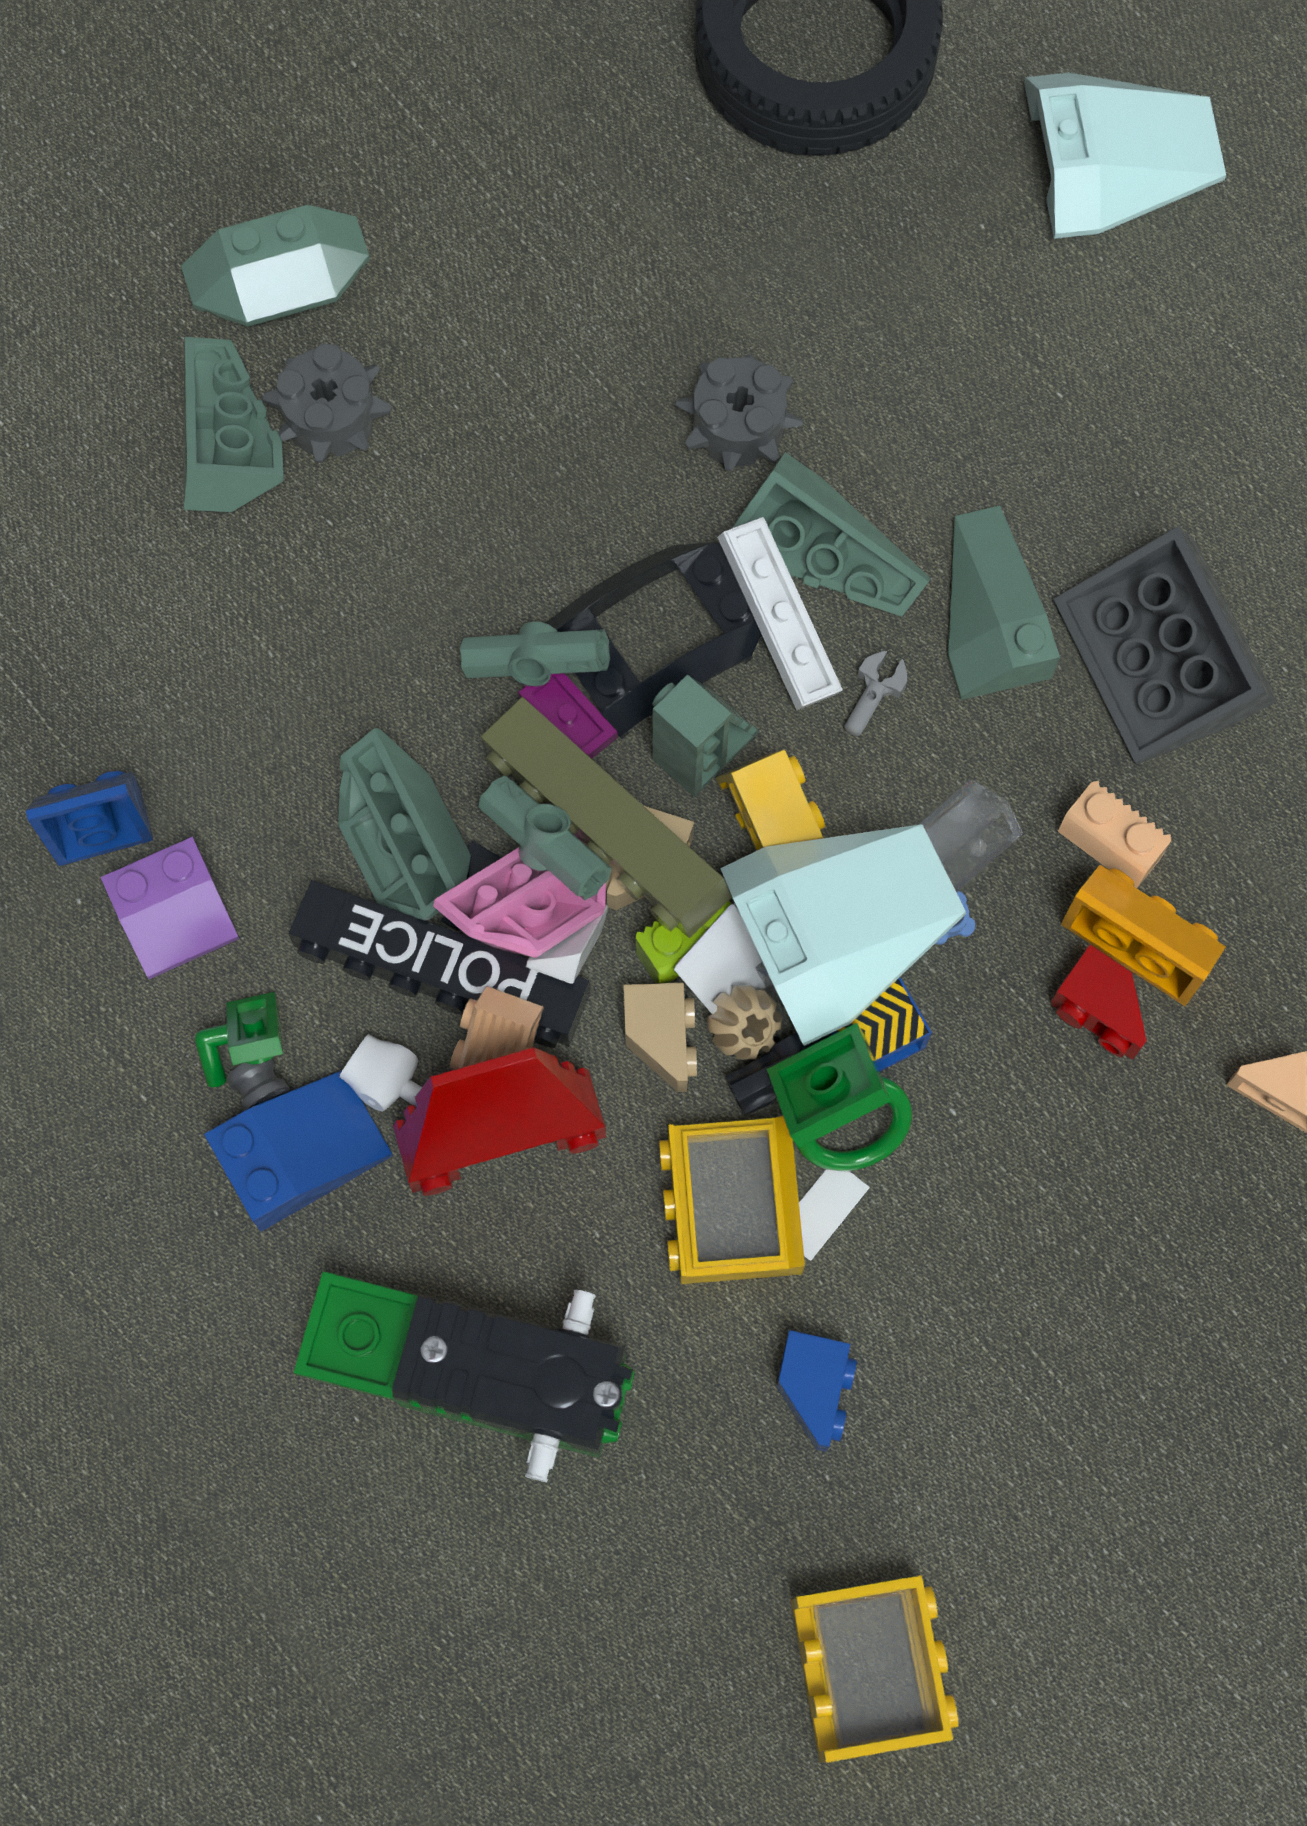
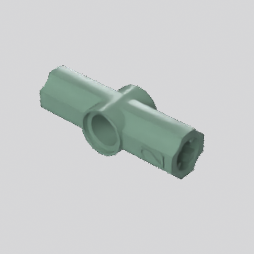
(535, 654)
(544, 837)

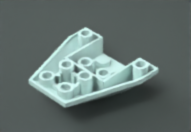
(1120, 149)
(842, 918)

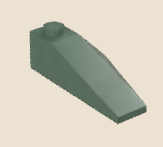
(227, 438)
(831, 541)
(995, 614)

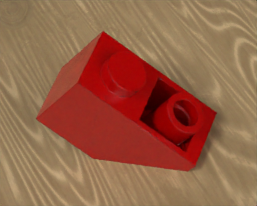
(1104, 1001)

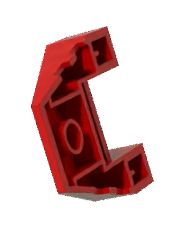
(494, 1113)

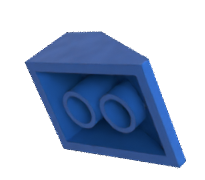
(91, 817)
(297, 1148)

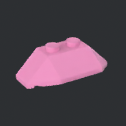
(518, 907)

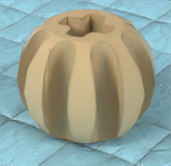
(744, 1022)

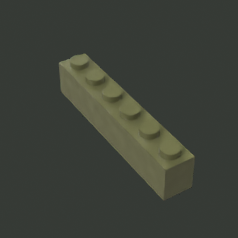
(607, 819)

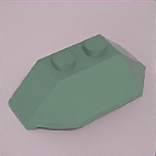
(276, 265)
(398, 827)

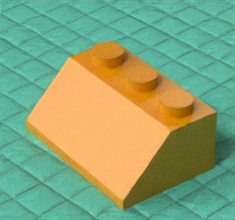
(1143, 934)

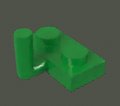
(250, 1032)

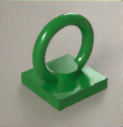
(833, 1087)

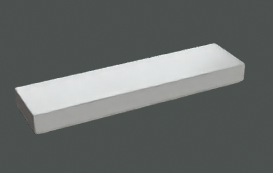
(780, 613)

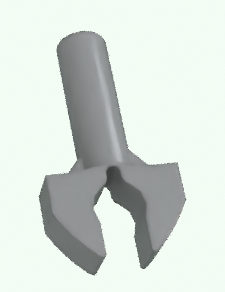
(874, 691)

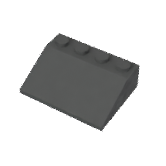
(1164, 647)

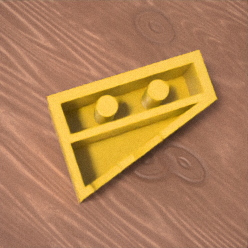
(773, 801)

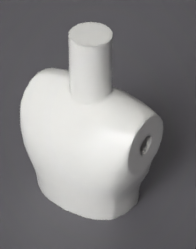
(382, 1073)

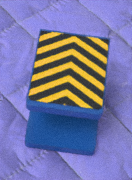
(893, 1026)

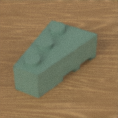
(696, 733)

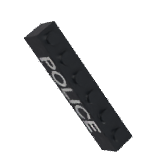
(428, 959)

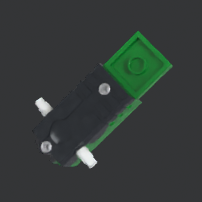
(471, 1365)

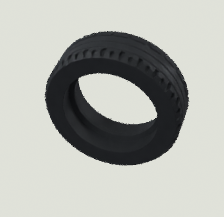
(817, 115)

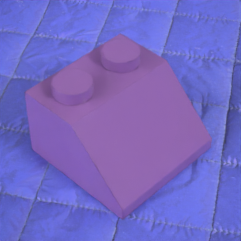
(170, 908)

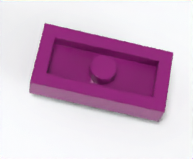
(571, 713)

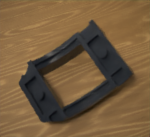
(704, 565)

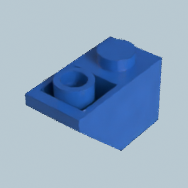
(812, 1382)

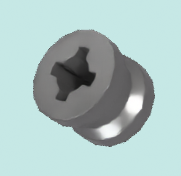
(256, 1083)

